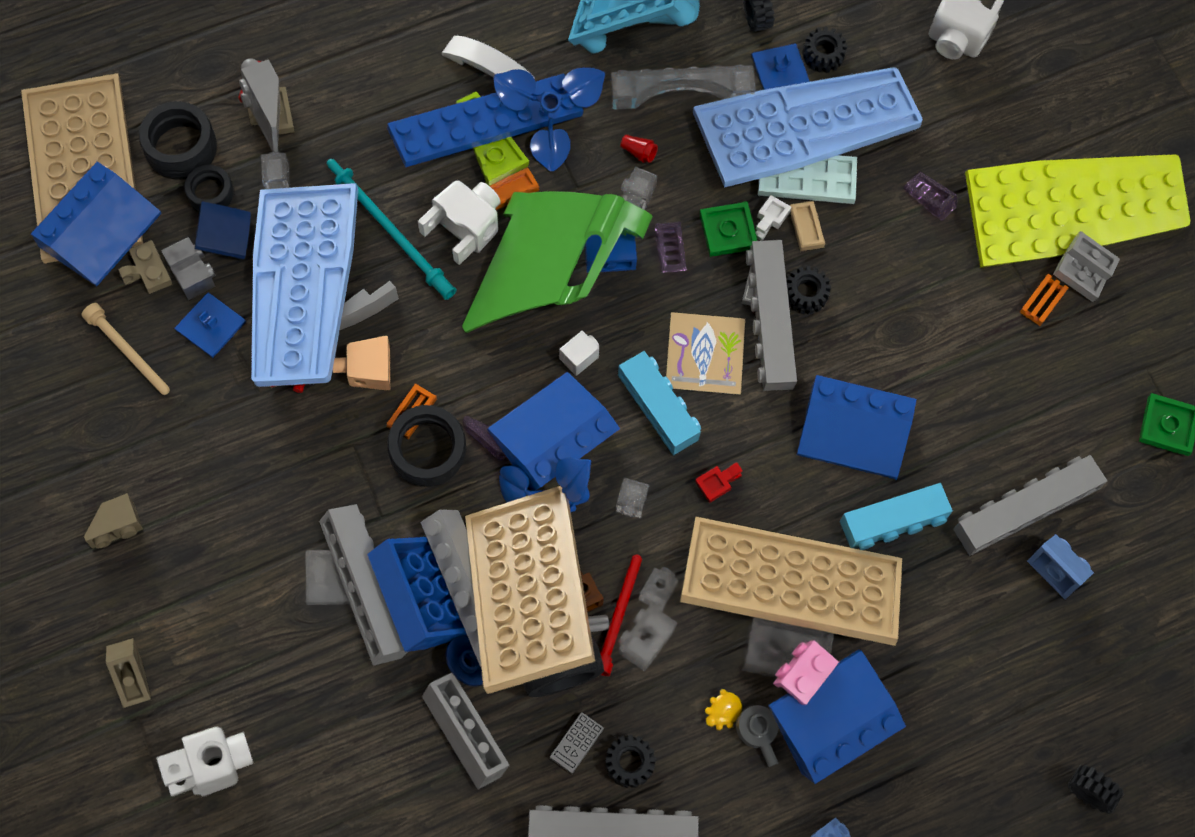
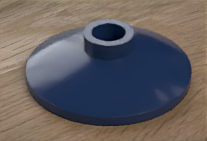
(463, 662)

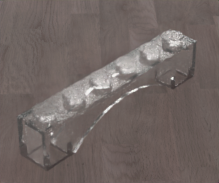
(634, 87)

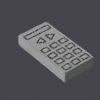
(576, 743)

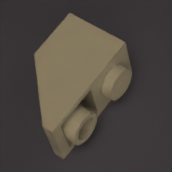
(113, 521)

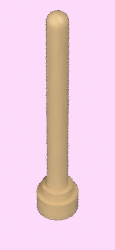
(95, 315)

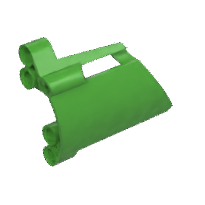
(544, 247)

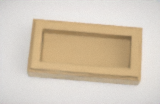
(807, 226)

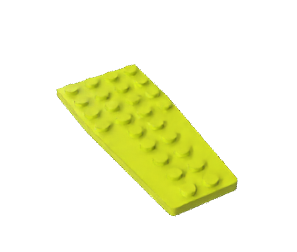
(1042, 205)

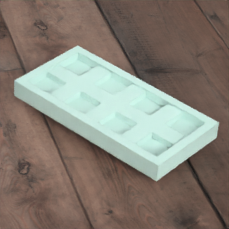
(822, 181)

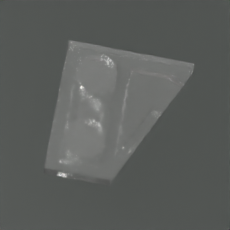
(323, 579)

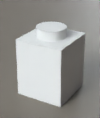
(579, 352)

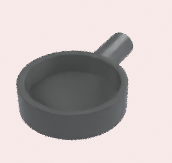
(758, 729)

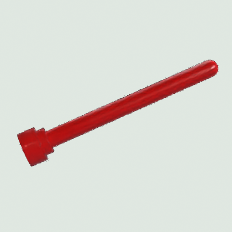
(619, 614)

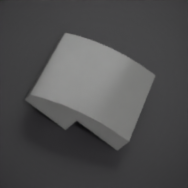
(1086, 266)

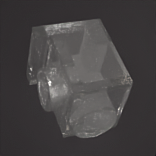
(659, 597)

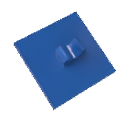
(780, 67)
(210, 325)

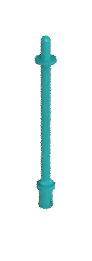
(434, 276)

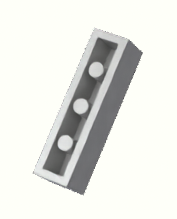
(465, 730)

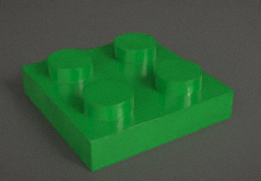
(728, 228)
(1168, 425)

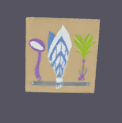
(705, 353)

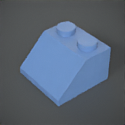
(1060, 566)

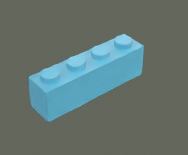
(659, 402)
(896, 516)

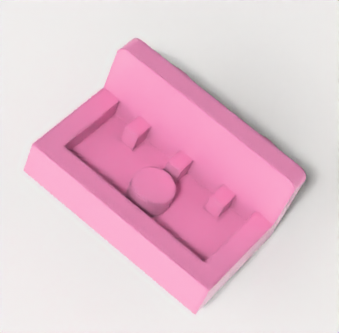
(805, 671)

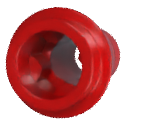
(641, 148)

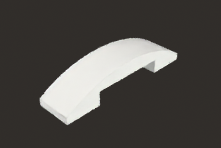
(479, 56)

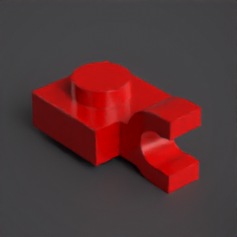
(716, 483)

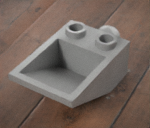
(262, 95)

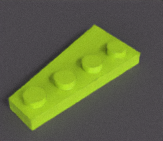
(498, 158)

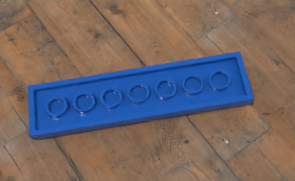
(474, 124)

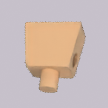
(366, 363)

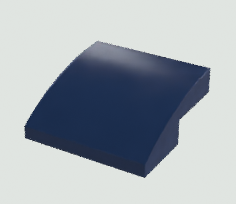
(222, 230)

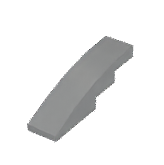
(364, 305)

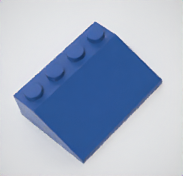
(95, 224)
(552, 426)
(856, 427)
(415, 593)
(840, 720)

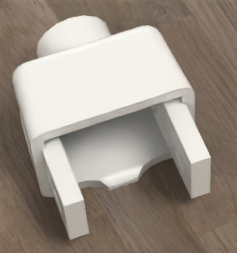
(963, 27)
(465, 214)
(193, 761)

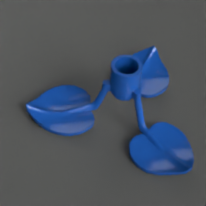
(516, 89)
(571, 475)

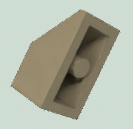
(127, 672)

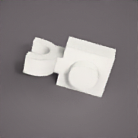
(771, 214)

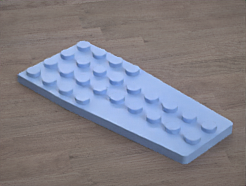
(804, 123)
(300, 281)

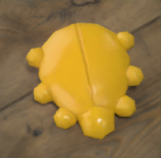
(723, 710)

